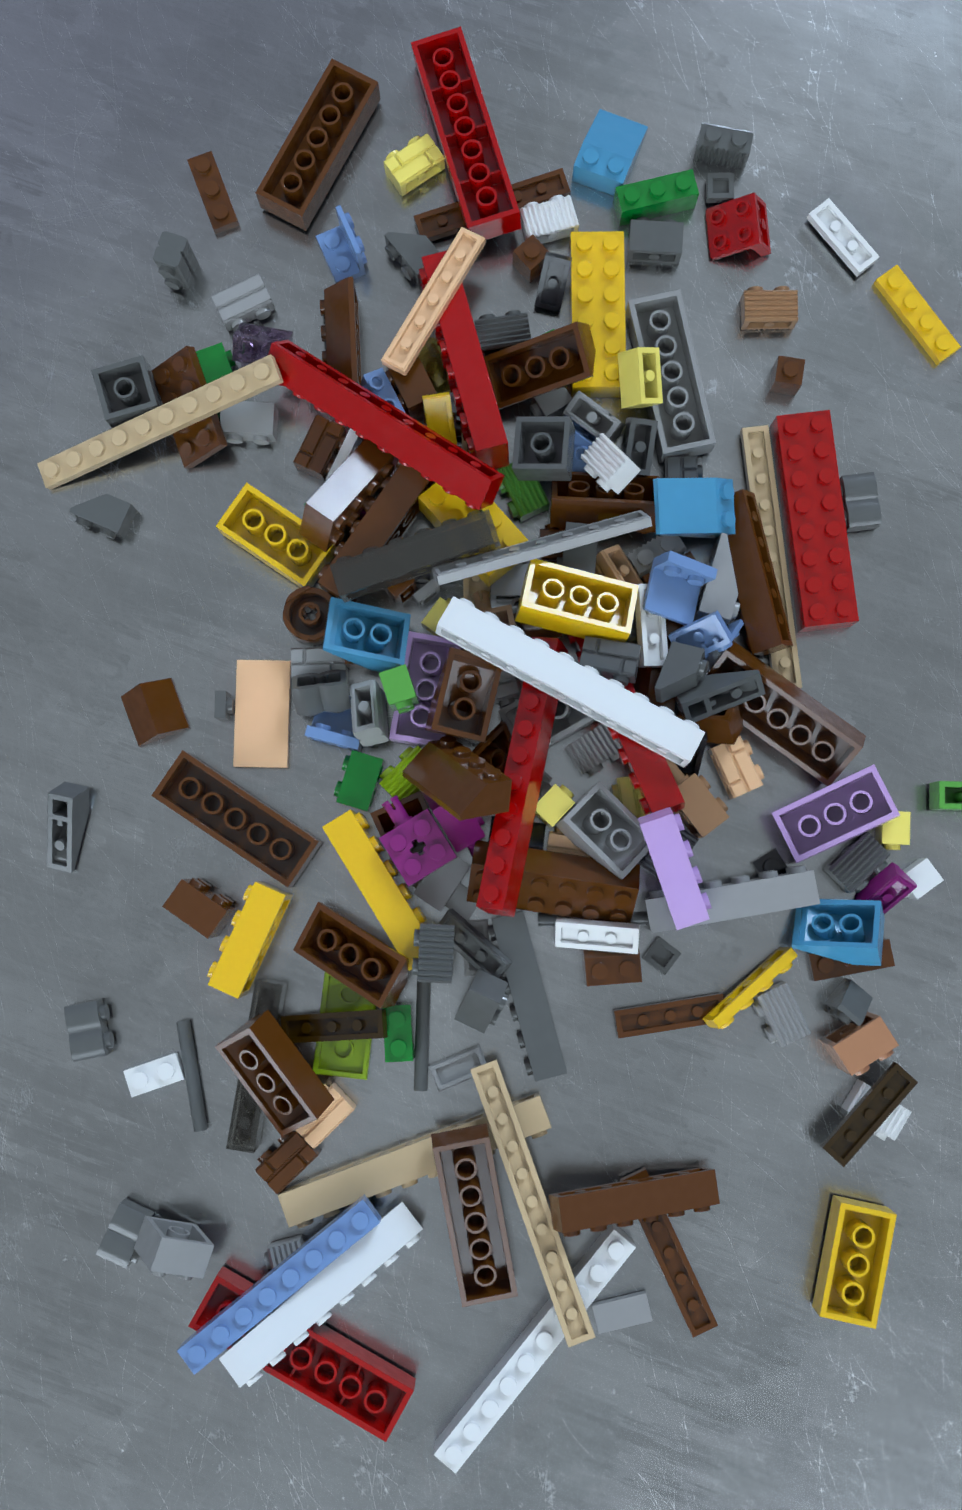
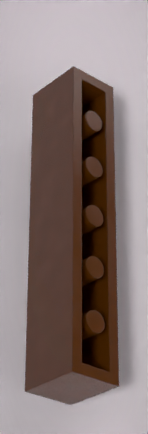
(756, 580)
(633, 1200)

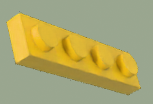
(917, 315)
(756, 982)

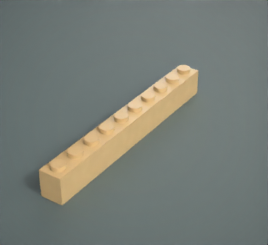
(390, 1168)

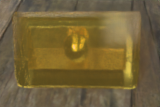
(433, 365)

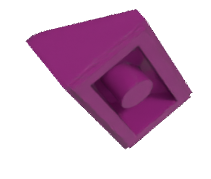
(888, 887)

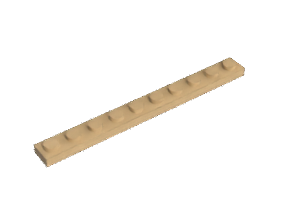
(161, 422)
(762, 482)
(532, 1203)

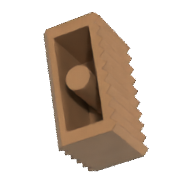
(769, 308)

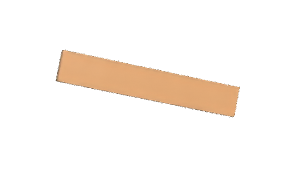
(433, 301)

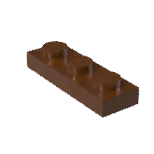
(213, 192)
(826, 968)

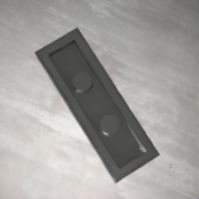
(475, 946)

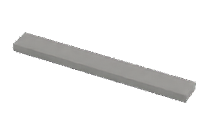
(541, 547)

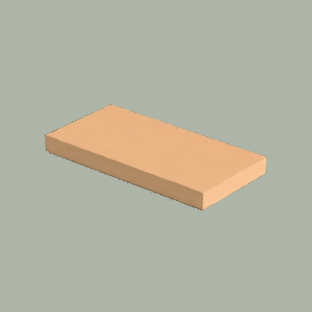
(262, 714)

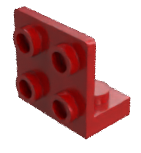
(738, 227)

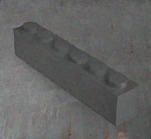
(529, 998)

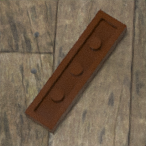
(664, 1015)

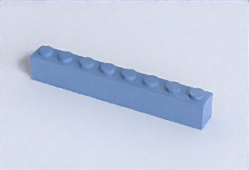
(279, 1284)

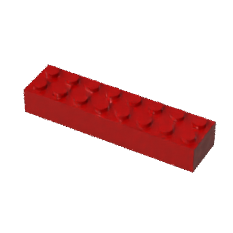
(466, 134)
(468, 376)
(814, 521)
(326, 1366)

